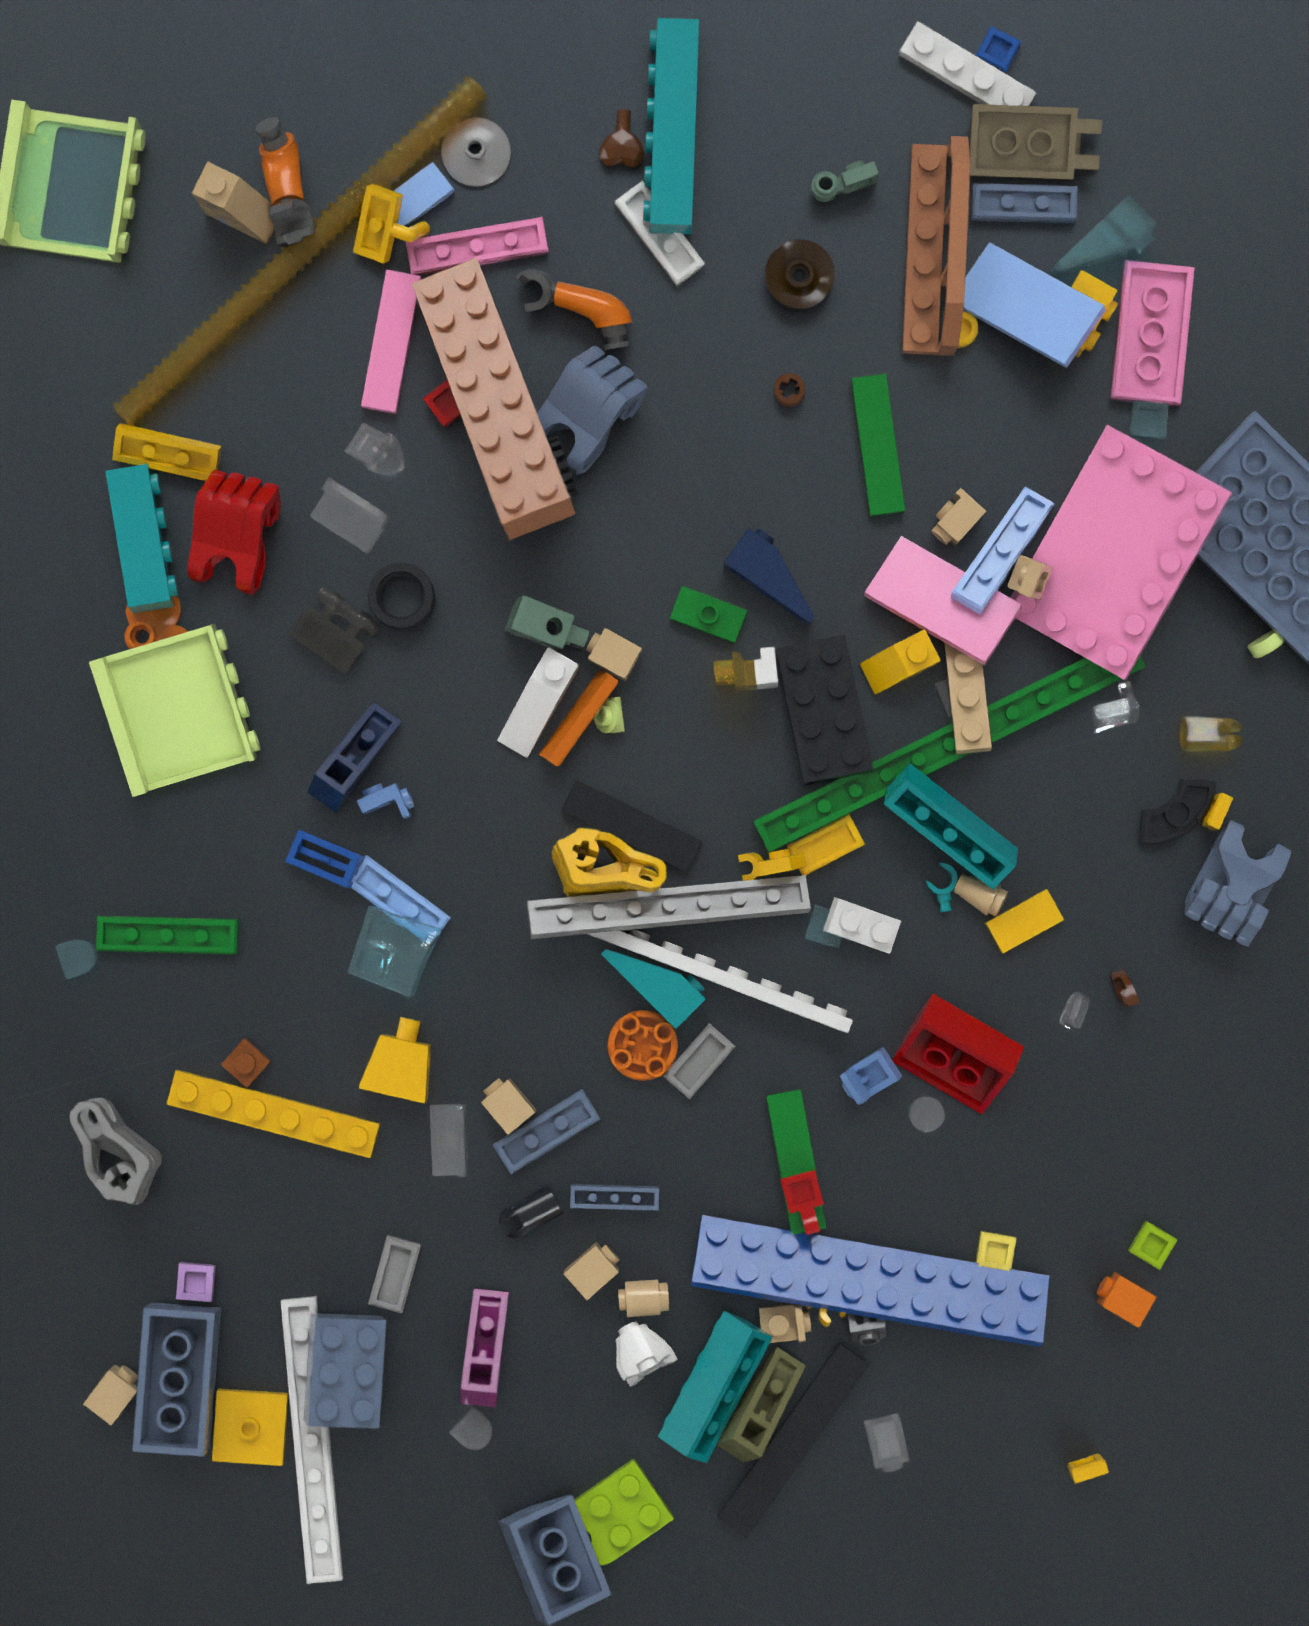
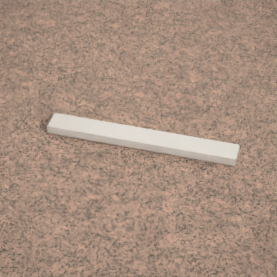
(312, 1453)

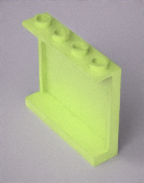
(175, 709)

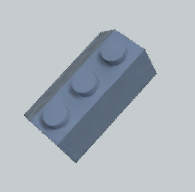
(554, 1558)

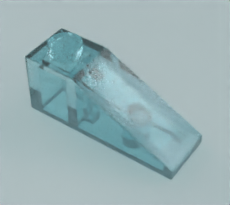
(1111, 239)

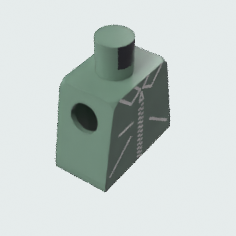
(529, 622)

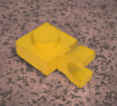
(779, 862)

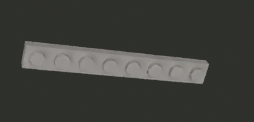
(668, 907)

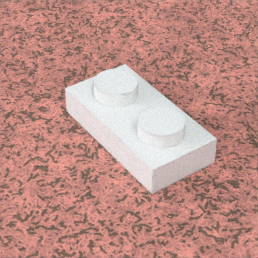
(862, 925)

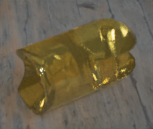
(1202, 733)

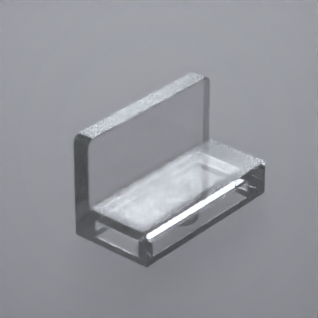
(350, 516)
(449, 1139)

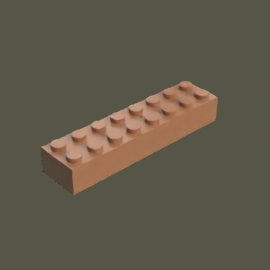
(493, 399)

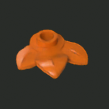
(158, 624)

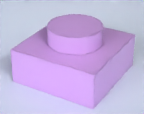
(195, 1281)

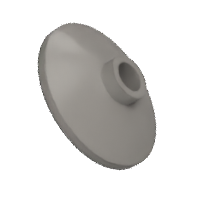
(479, 168)

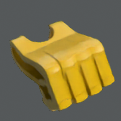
(624, 875)

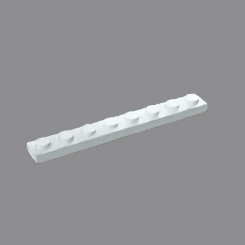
(733, 979)

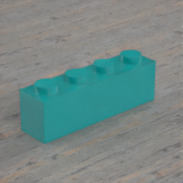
(140, 538)
(951, 826)
(715, 1387)

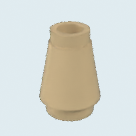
(980, 895)

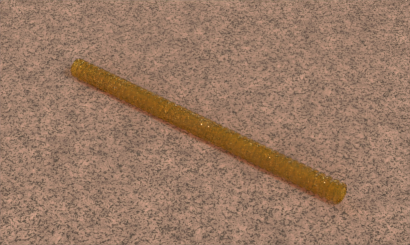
(297, 255)

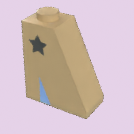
(233, 202)

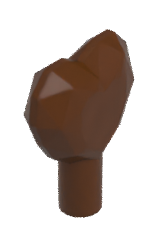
(622, 144)

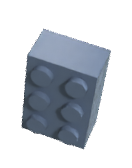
(344, 1370)

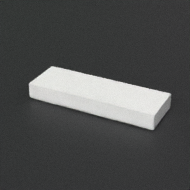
(670, 250)

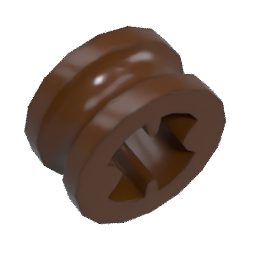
(794, 399)

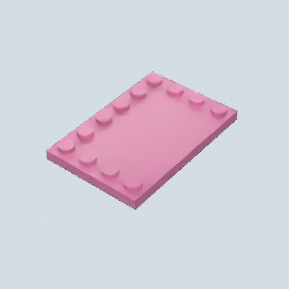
(1120, 550)

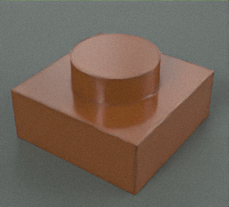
(246, 1062)

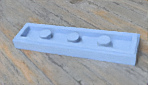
(1002, 550)

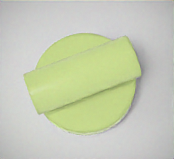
(610, 716)

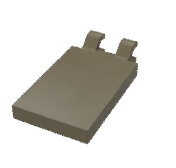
(1029, 141)

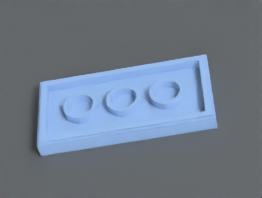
(1030, 305)

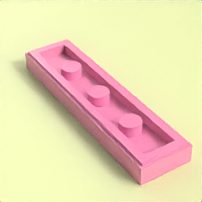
(486, 244)
(390, 342)

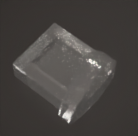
(376, 450)
(1117, 712)

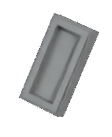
(699, 1061)
(394, 1274)

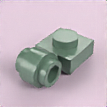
(855, 177)

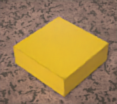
(1217, 811)
(1087, 1468)

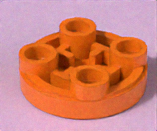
(642, 1045)

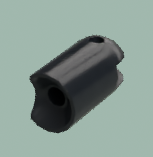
(532, 1212)

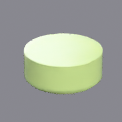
(1265, 644)

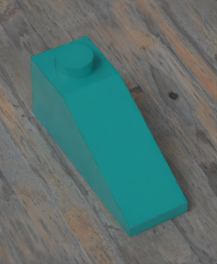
(663, 988)

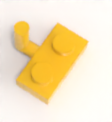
(380, 224)

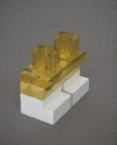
(748, 674)

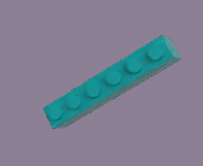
(673, 126)

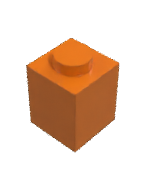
(1125, 1298)

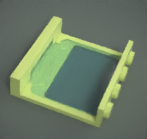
(68, 183)

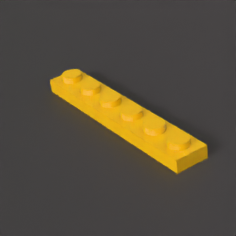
(273, 1113)

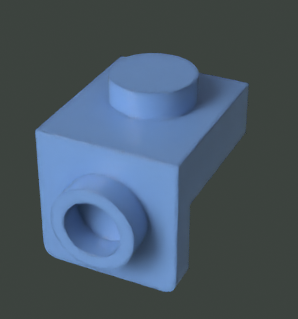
(378, 797)
(870, 1076)

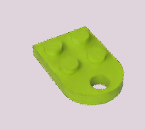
(622, 1512)

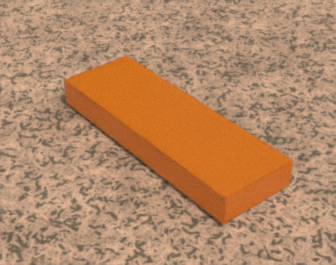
(578, 718)

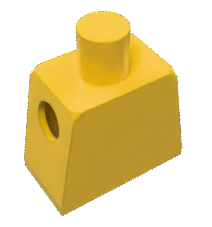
(399, 1064)

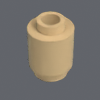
(644, 1298)

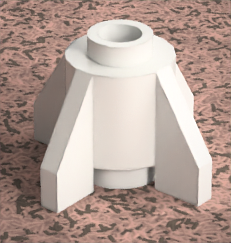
(641, 1352)

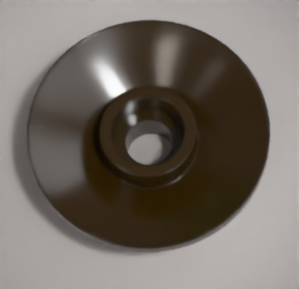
(804, 257)

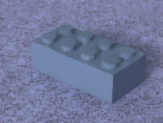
(176, 1379)

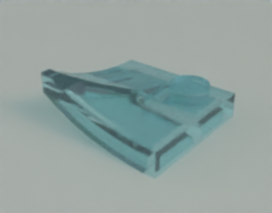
(393, 950)

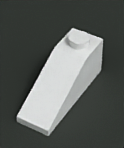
(538, 702)

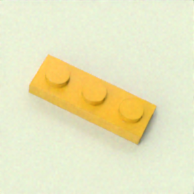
(165, 452)

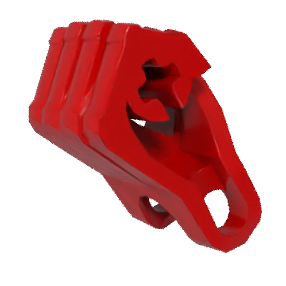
(230, 525)

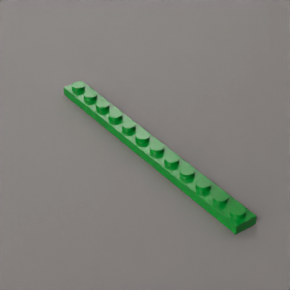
(932, 752)

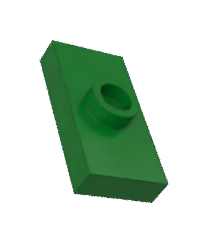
(708, 614)

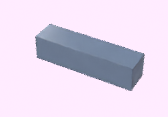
(614, 1197)

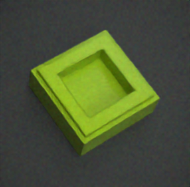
(1152, 1245)

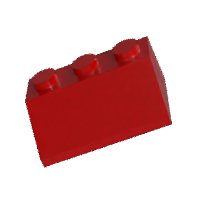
(958, 1054)

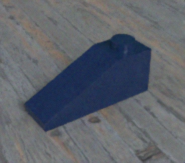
(764, 569)
(353, 757)

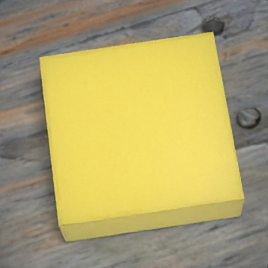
(995, 1250)

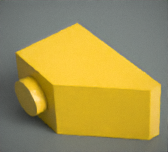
(900, 662)

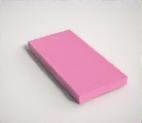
(1152, 333)
(919, 590)

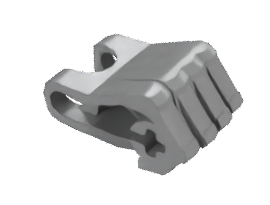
(113, 1136)

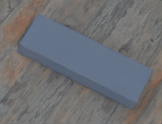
(1024, 203)
(546, 1131)

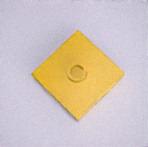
(250, 1427)

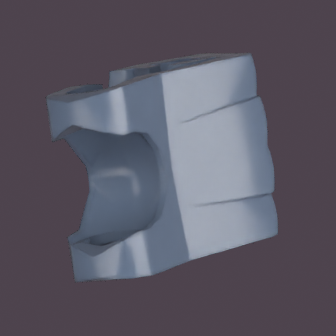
(588, 402)
(1234, 886)

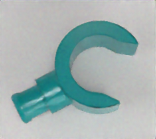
(944, 895)

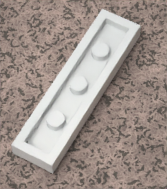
(963, 69)

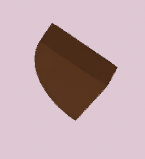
(1124, 988)

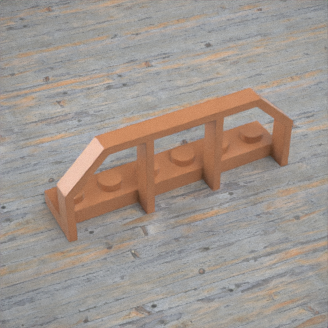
(925, 247)

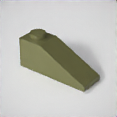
(761, 1407)

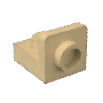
(1029, 577)
(785, 1322)

